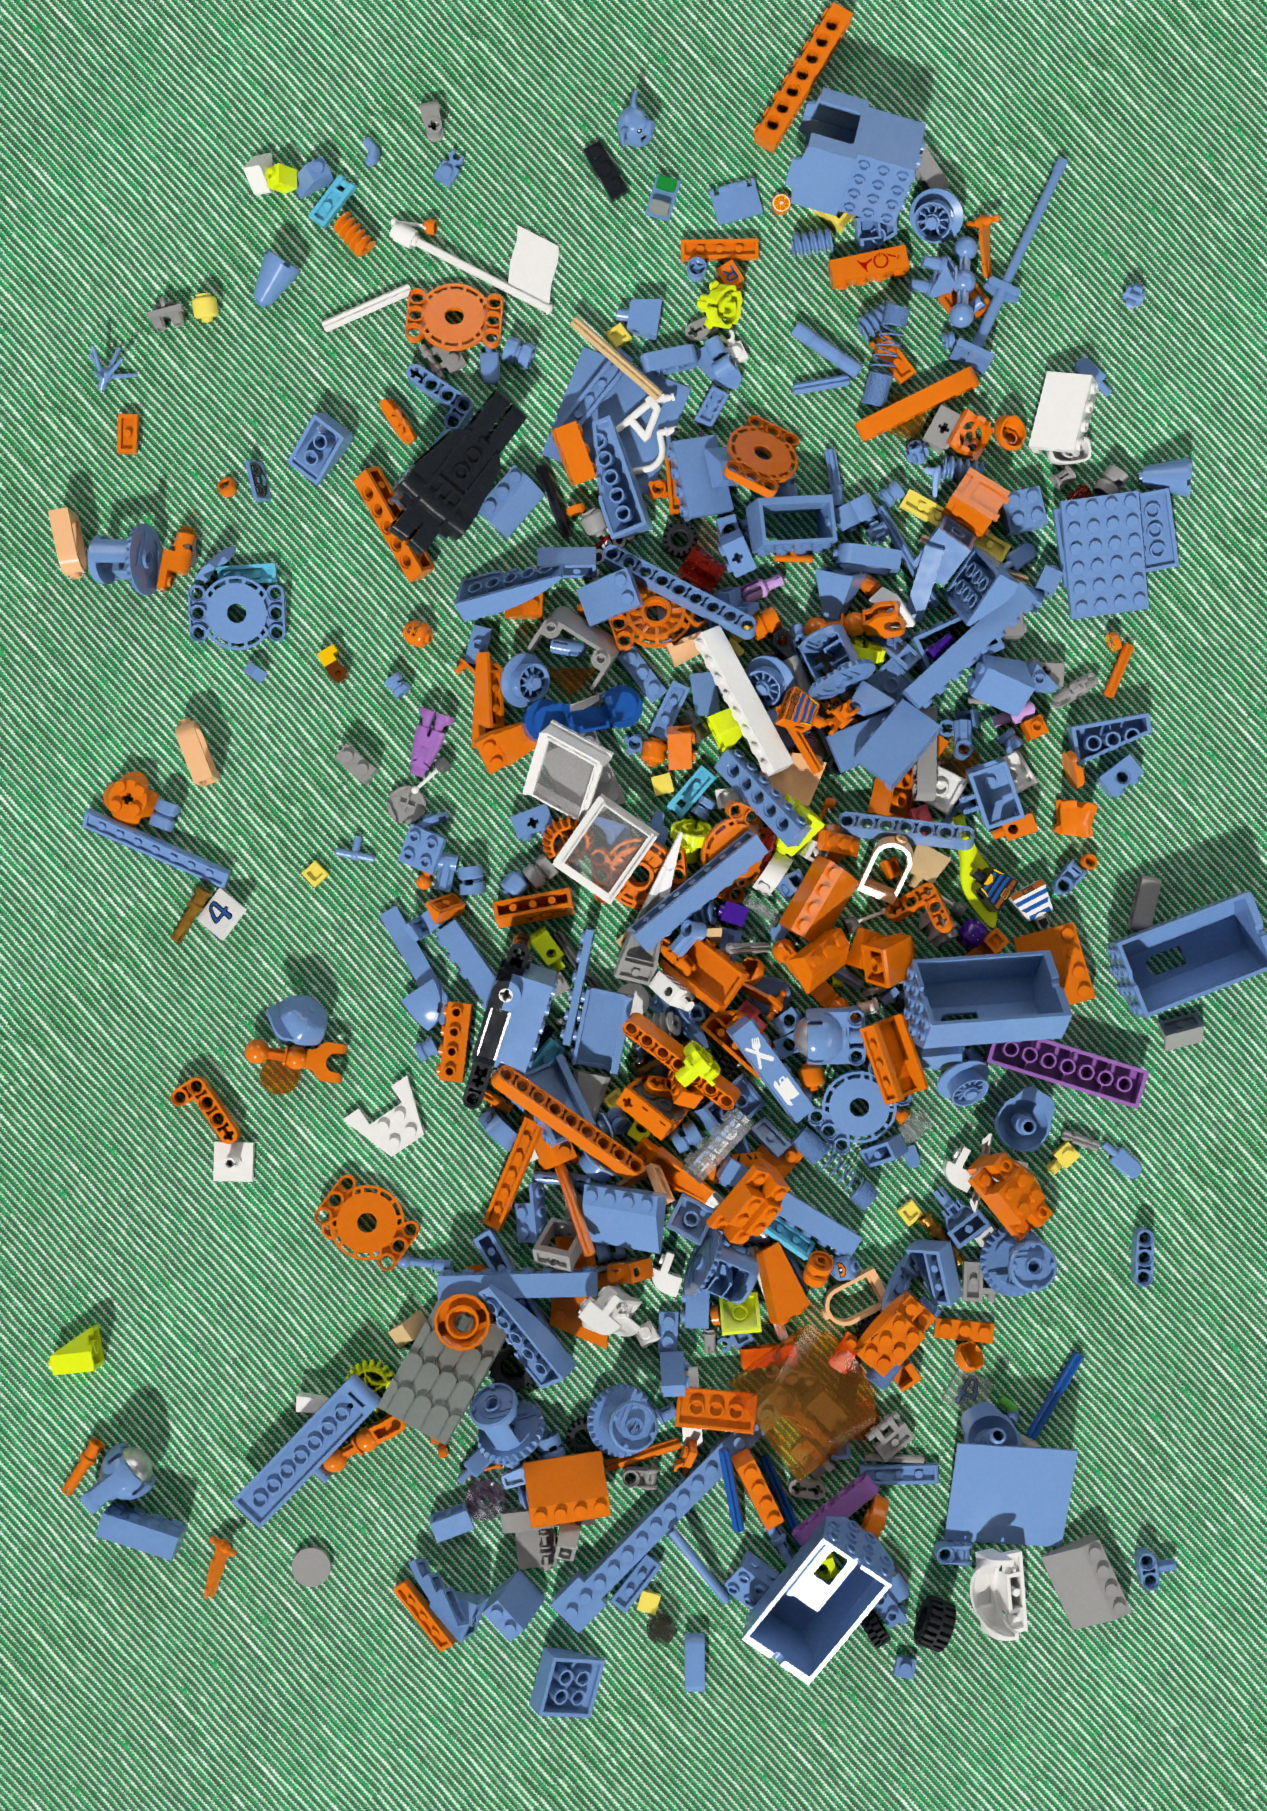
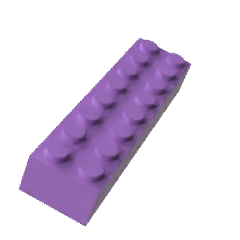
(1071, 1069)

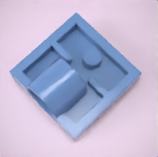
(422, 849)

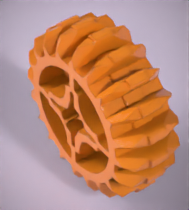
(562, 828)

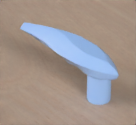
(936, 478)

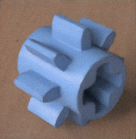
(1134, 295)
(916, 452)
(877, 532)

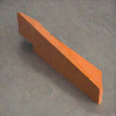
(488, 697)

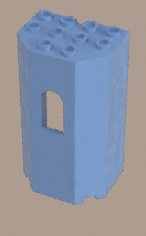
(1219, 948)
(1009, 992)
(807, 1618)

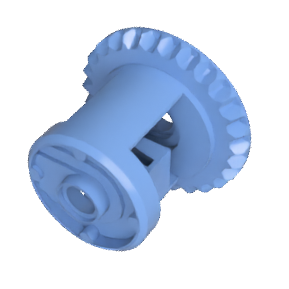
(127, 559)
(850, 669)
(1017, 1266)
(719, 1279)
(495, 1413)
(622, 1421)

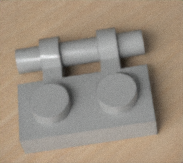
(451, 360)
(973, 1283)
(893, 1440)

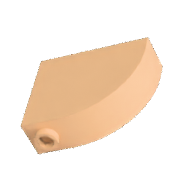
(797, 779)

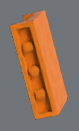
(716, 975)
(893, 1058)

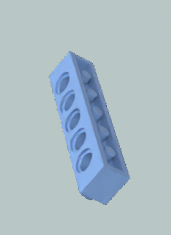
(752, 786)

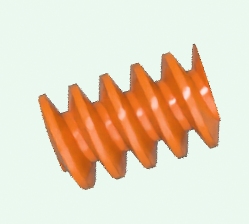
(352, 236)

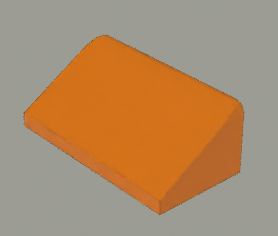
(445, 907)

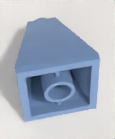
(837, 590)
(473, 1608)

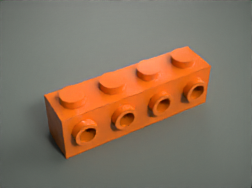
(455, 1042)

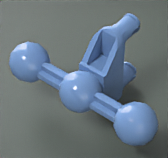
(949, 278)

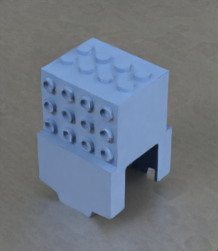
(855, 158)

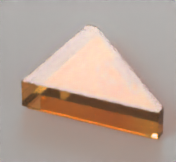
(571, 678)

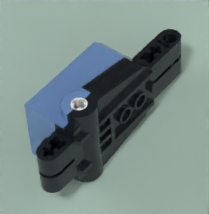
(454, 476)
(511, 1019)

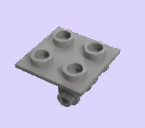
(536, 1549)

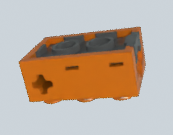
(652, 1111)

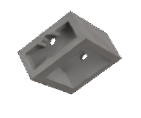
(564, 1259)

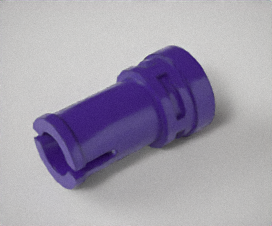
(935, 650)

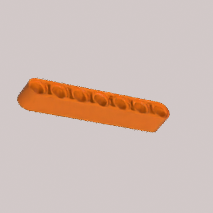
(916, 403)
(671, 1054)

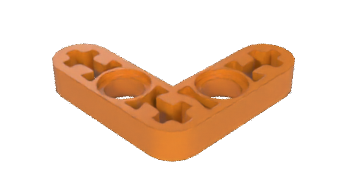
(927, 901)

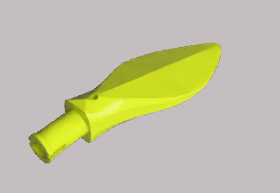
(968, 860)

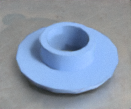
(604, 1125)

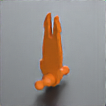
(984, 241)
(775, 1003)
(217, 1564)

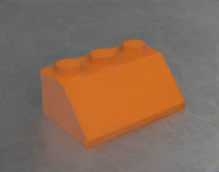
(893, 803)
(820, 958)
(552, 1156)

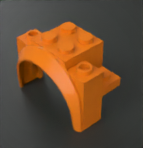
(1015, 1198)

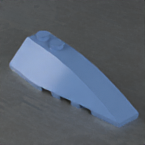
(618, 488)
(501, 591)
(534, 1344)

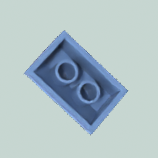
(716, 460)
(510, 501)

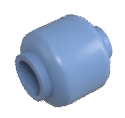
(514, 884)

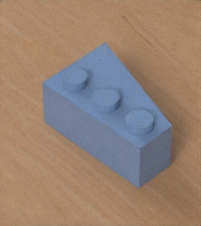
(938, 1268)

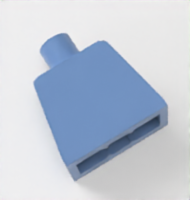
(642, 317)

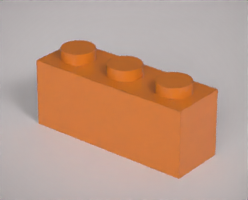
(574, 453)

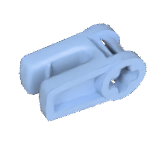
(513, 1477)

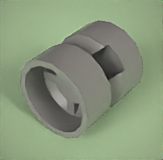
(1112, 481)
(540, 871)

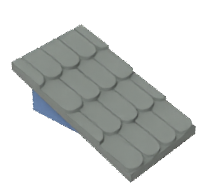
(439, 1382)

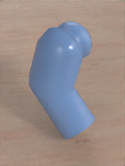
(373, 152)

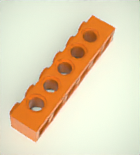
(377, 497)

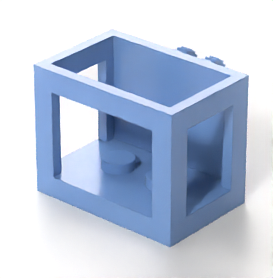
(993, 793)

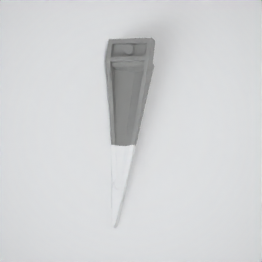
(633, 961)

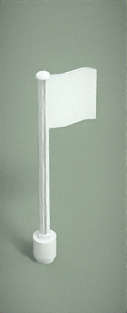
(530, 267)

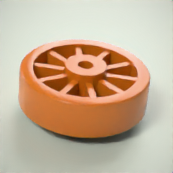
(875, 1515)

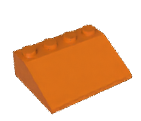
(818, 899)
(1067, 956)
(566, 1489)

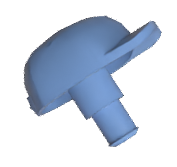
(298, 1020)
(1025, 1120)
(987, 1425)

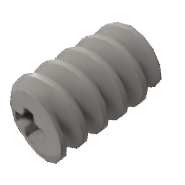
(667, 1022)

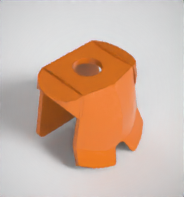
(1074, 818)

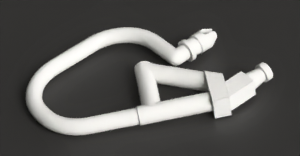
(646, 434)

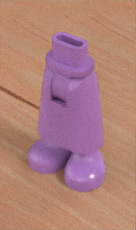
(427, 741)

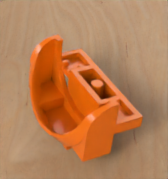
(746, 1208)
(894, 1333)

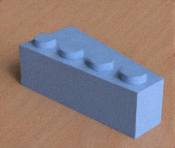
(1102, 736)

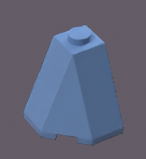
(940, 1058)

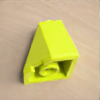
(724, 729)
(812, 820)
(79, 1355)

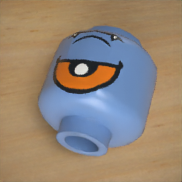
(845, 1268)

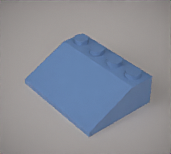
(980, 587)
(624, 1216)

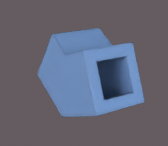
(255, 672)
(778, 932)

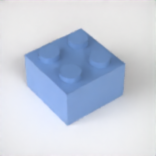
(1024, 512)

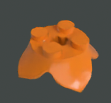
(143, 798)

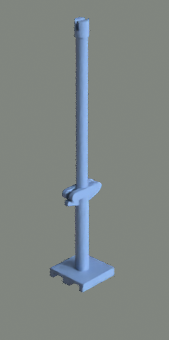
(972, 353)

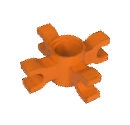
(840, 717)

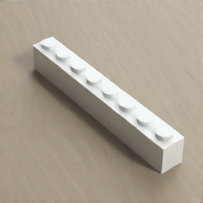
(743, 701)

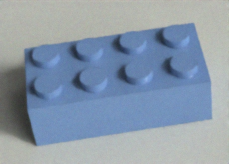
(141, 1530)

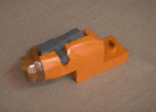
(180, 559)

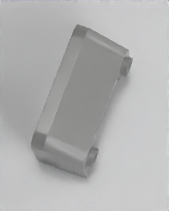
(603, 642)

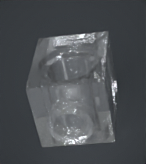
(915, 1126)

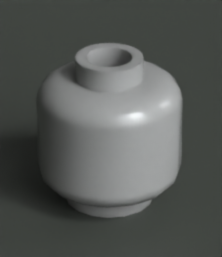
(593, 522)

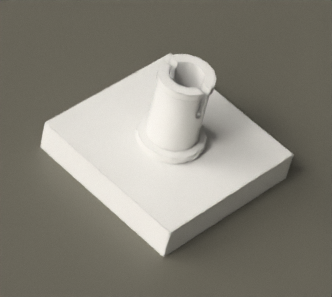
(234, 1161)

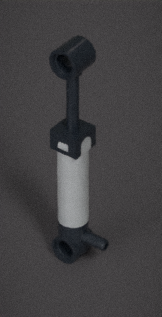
(790, 657)

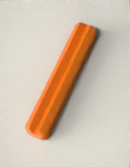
(1118, 670)

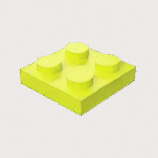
(742, 1317)

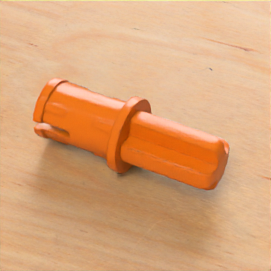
(498, 1101)

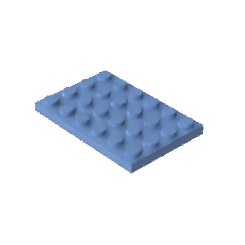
(1157, 532)
(1104, 554)

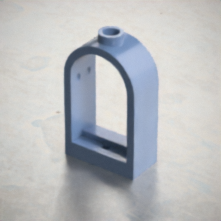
(868, 559)

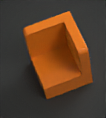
(907, 1376)

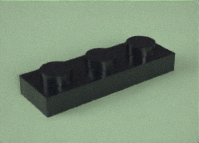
(605, 171)

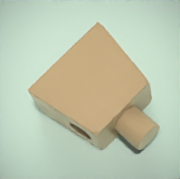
(926, 865)

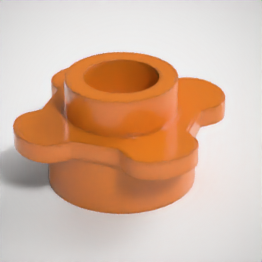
(653, 485)

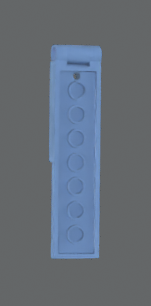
(306, 1450)

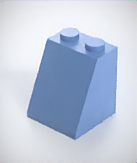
(957, 545)
(1001, 683)
(513, 1605)

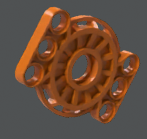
(454, 336)
(763, 471)
(638, 624)
(726, 833)
(637, 892)
(352, 1207)

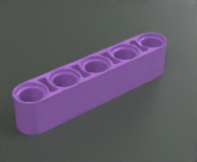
(840, 1505)

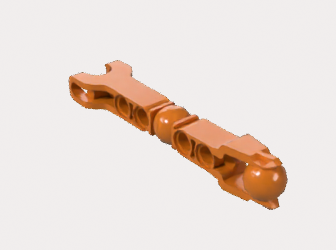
(824, 993)

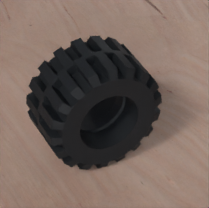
(499, 1375)
(935, 1623)

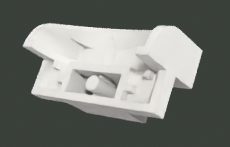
(610, 1312)
(999, 1587)

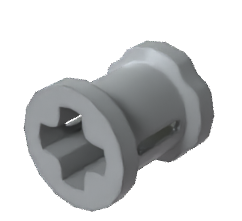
(1067, 475)

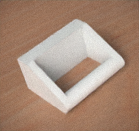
(886, 595)

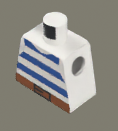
(1032, 902)
(677, 997)

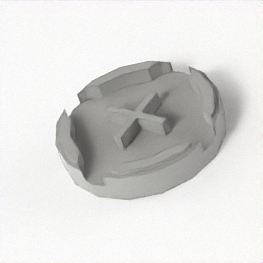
(406, 806)
(311, 1566)

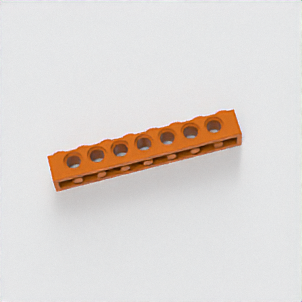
(838, 18)

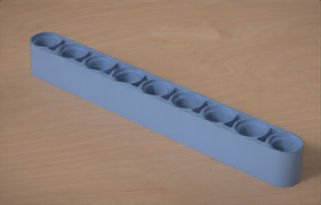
(684, 599)

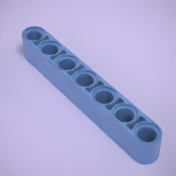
(916, 828)

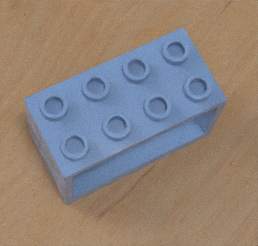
(826, 524)
(955, 620)

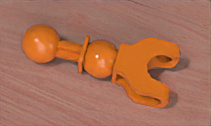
(871, 621)
(298, 1057)
(364, 1441)

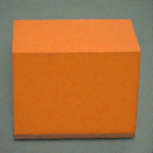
(890, 868)

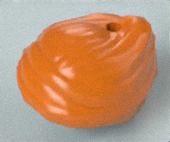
(1010, 432)

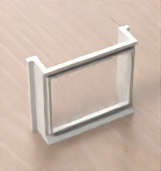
(565, 770)
(605, 848)

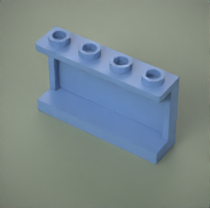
(693, 479)
(897, 743)
(600, 1029)
(559, 1082)

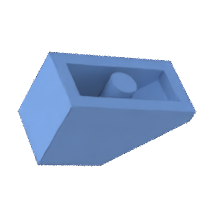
(313, 177)
(870, 700)
(884, 1150)

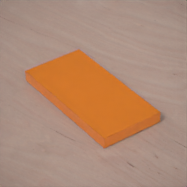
(713, 1411)

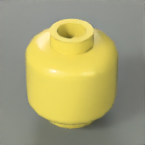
(205, 307)

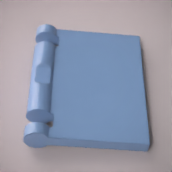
(736, 201)

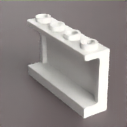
(1063, 413)

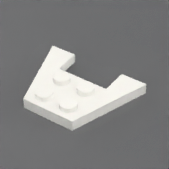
(395, 1128)

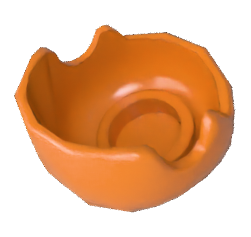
(755, 969)
(968, 1356)

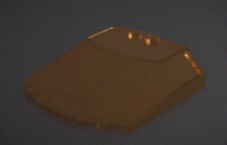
(807, 1398)

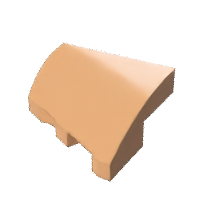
(683, 650)

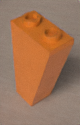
(780, 1285)

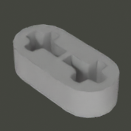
(702, 334)
(807, 1493)

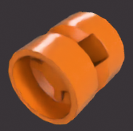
(766, 622)
(817, 1269)

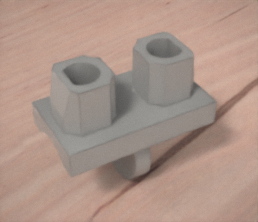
(166, 311)

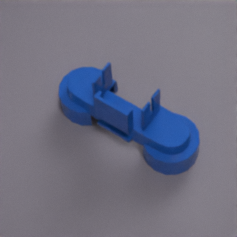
(620, 710)

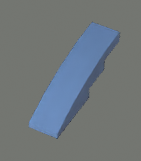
(442, 1598)

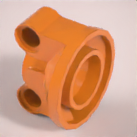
(447, 1316)

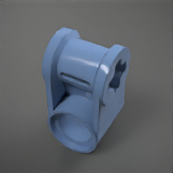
(1070, 875)
(957, 1553)

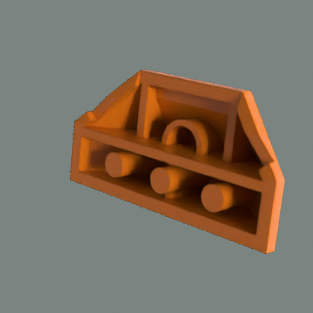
(715, 1028)

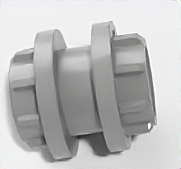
(936, 937)

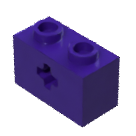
(732, 913)

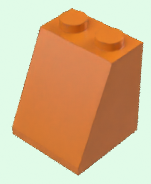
(887, 959)

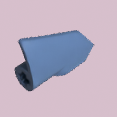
(719, 364)

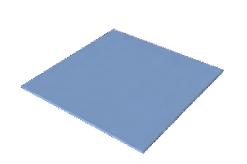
(620, 403)
(1010, 1494)

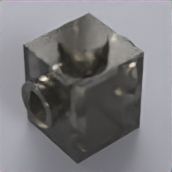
(661, 1628)

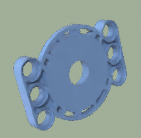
(257, 609)
(841, 1117)

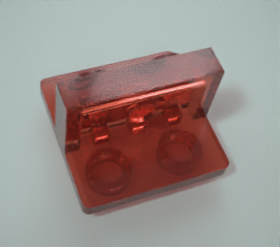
(702, 569)

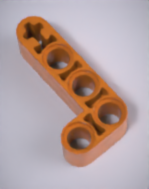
(209, 1112)

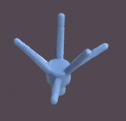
(105, 375)

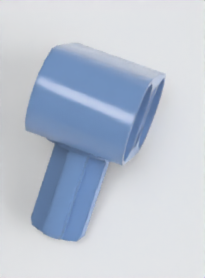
(1151, 1567)

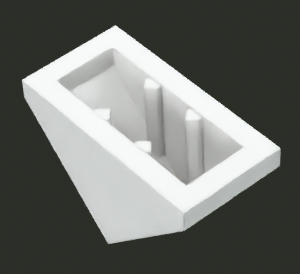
(256, 173)

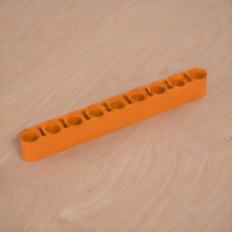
(567, 1123)

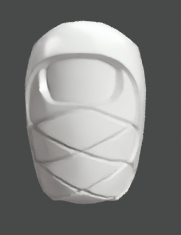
(1063, 458)

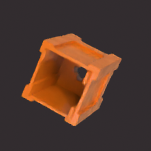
(976, 503)

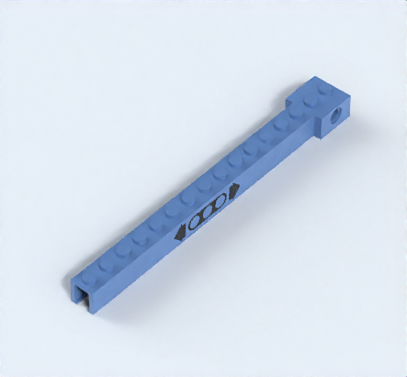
(585, 1594)

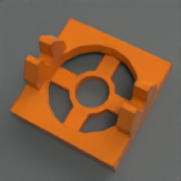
(962, 449)

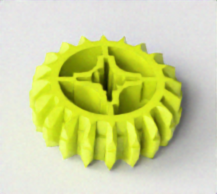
(366, 1369)

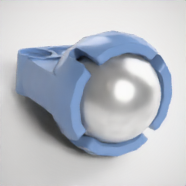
(831, 1036)
(123, 1476)

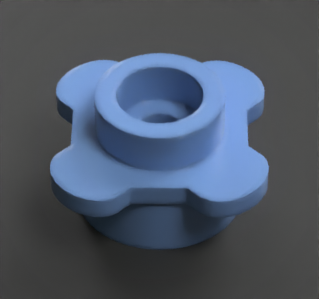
(630, 740)

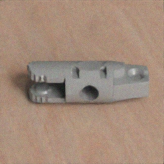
(1074, 690)

